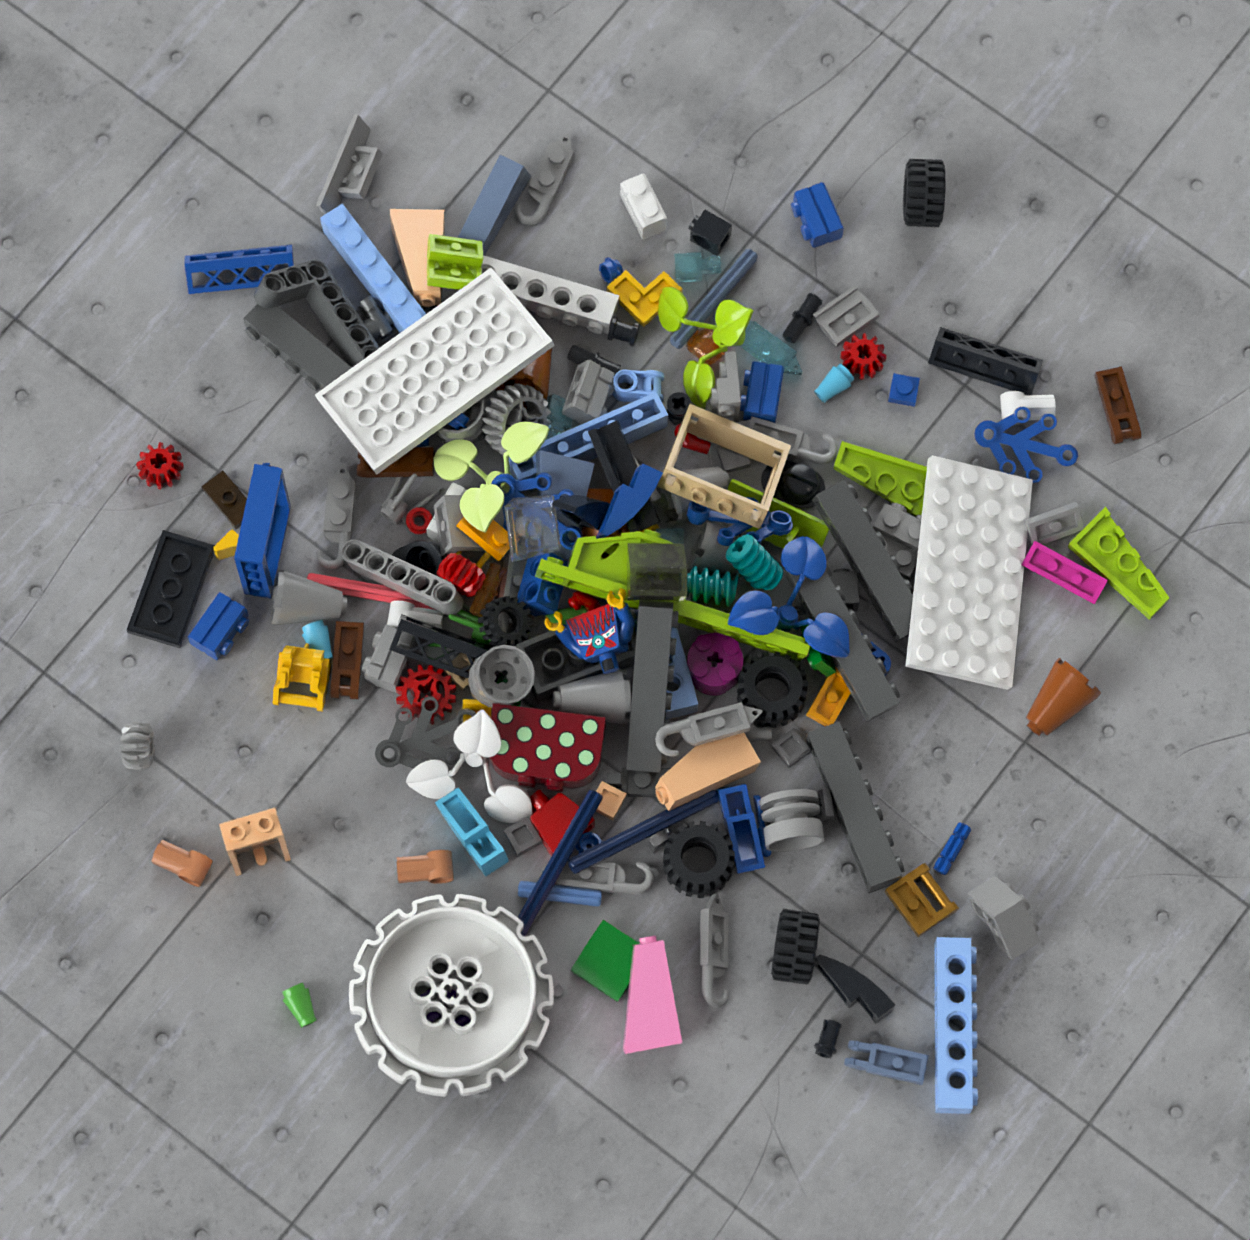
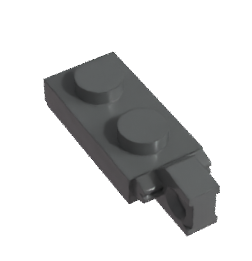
(636, 782)

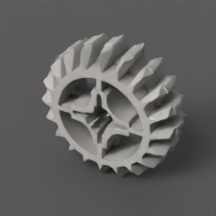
(509, 410)

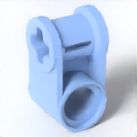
(640, 384)

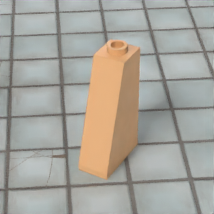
(411, 236)
(707, 769)

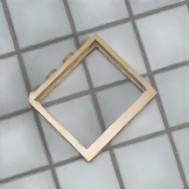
(735, 438)

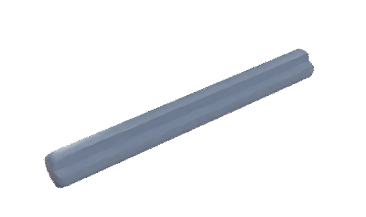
(715, 297)

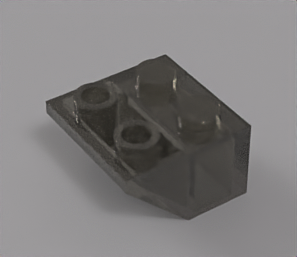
(656, 572)

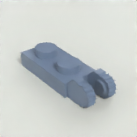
(889, 1062)

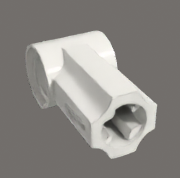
(1036, 404)
(428, 616)

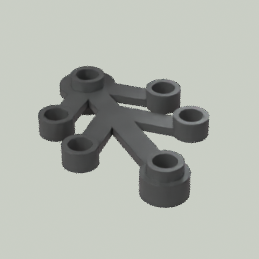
(420, 738)

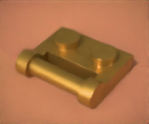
(914, 905)

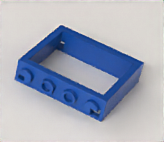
(262, 530)

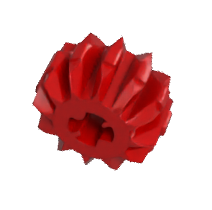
(867, 347)
(168, 470)
(462, 574)

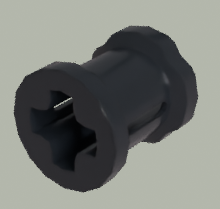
(623, 331)
(675, 401)

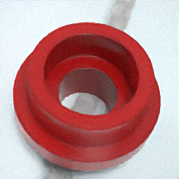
(418, 512)

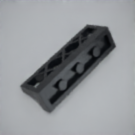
(985, 361)
(619, 468)
(444, 639)

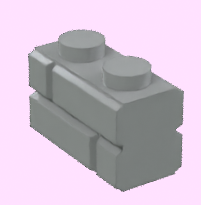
(588, 392)
(385, 665)

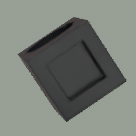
(710, 232)

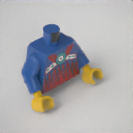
(598, 633)

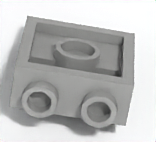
(726, 396)
(901, 536)

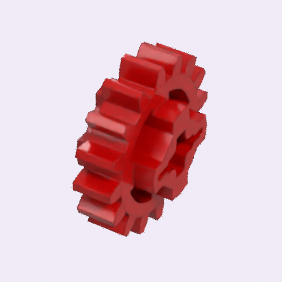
(417, 687)

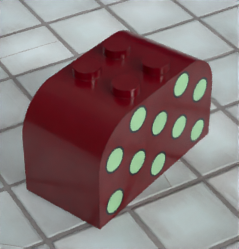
(547, 747)

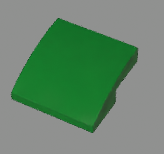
(606, 961)

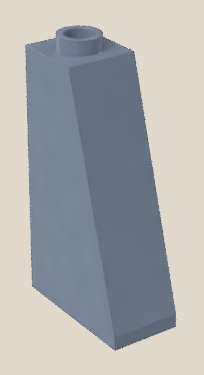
(495, 201)
(565, 474)

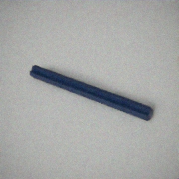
(639, 832)
(559, 859)

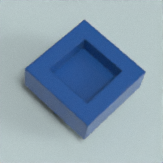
(904, 390)

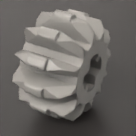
(137, 745)

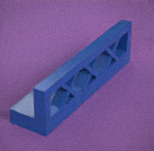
(232, 260)

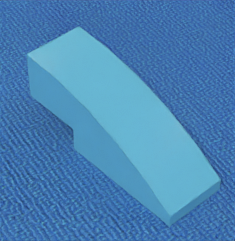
(472, 831)

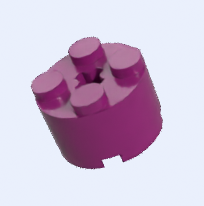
(717, 648)

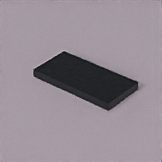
(171, 589)

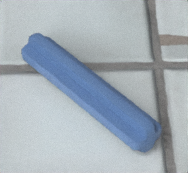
(564, 894)

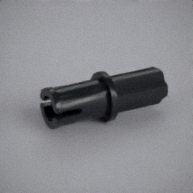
(802, 318)
(580, 355)

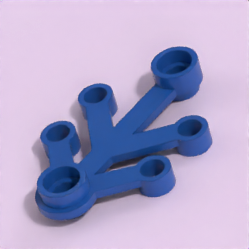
(1020, 442)
(531, 483)
(774, 523)

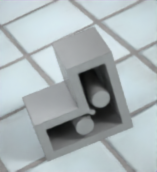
(1006, 916)

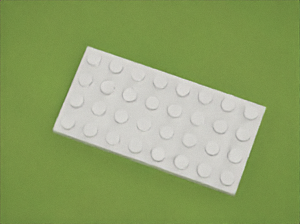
(434, 370)
(969, 573)

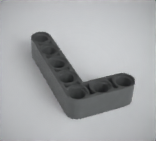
(328, 301)

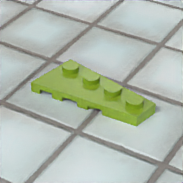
(884, 475)
(1111, 556)

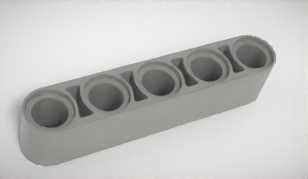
(410, 584)

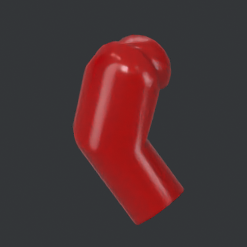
(693, 443)
(581, 599)

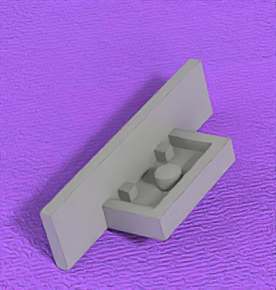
(351, 169)

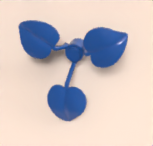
(757, 615)

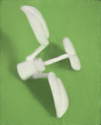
(477, 739)

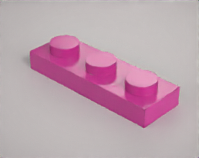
(1064, 572)

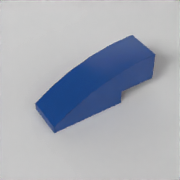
(629, 499)
(741, 827)

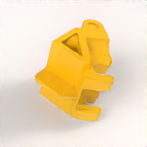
(302, 666)

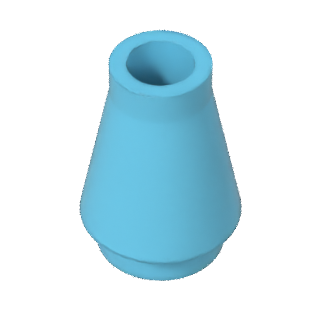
(834, 383)
(317, 637)

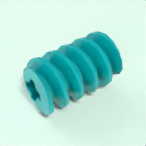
(754, 563)
(711, 586)

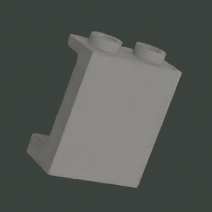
(450, 536)

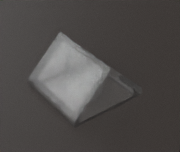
(532, 527)

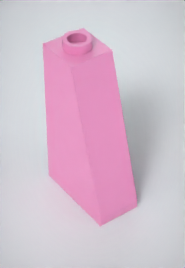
(651, 1003)

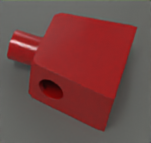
(553, 818)

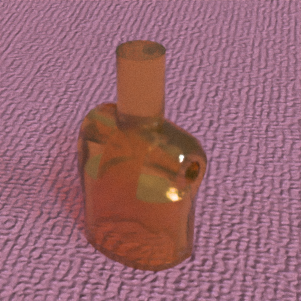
(702, 344)

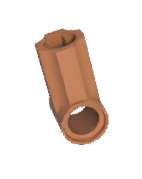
(189, 866)
(433, 867)

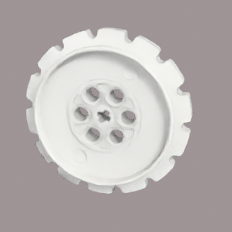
(443, 1052)

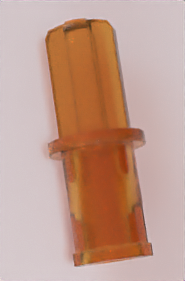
(489, 588)

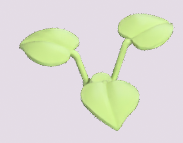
(484, 503)

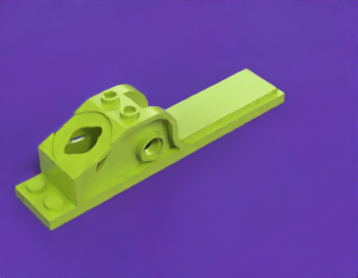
(597, 576)

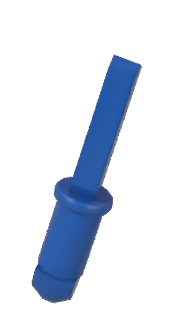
(761, 825)

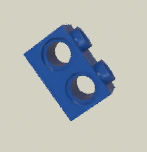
(538, 594)

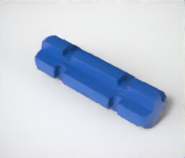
(952, 848)

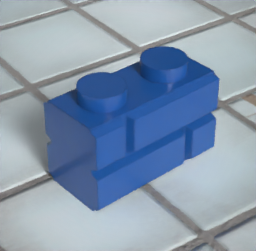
(817, 215)
(763, 391)
(219, 626)

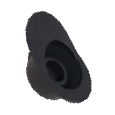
(796, 484)
(422, 555)

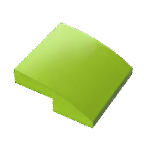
(453, 261)

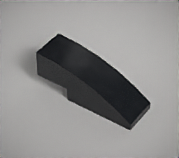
(582, 510)
(855, 988)

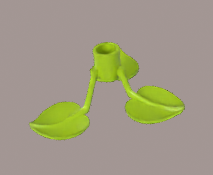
(730, 331)

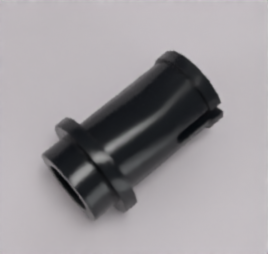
(828, 1039)

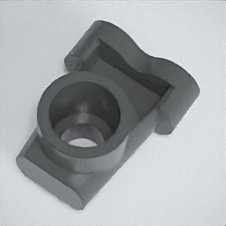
(377, 323)

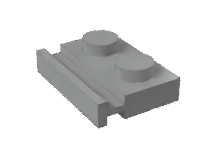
(845, 316)

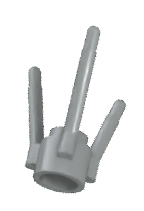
(394, 507)

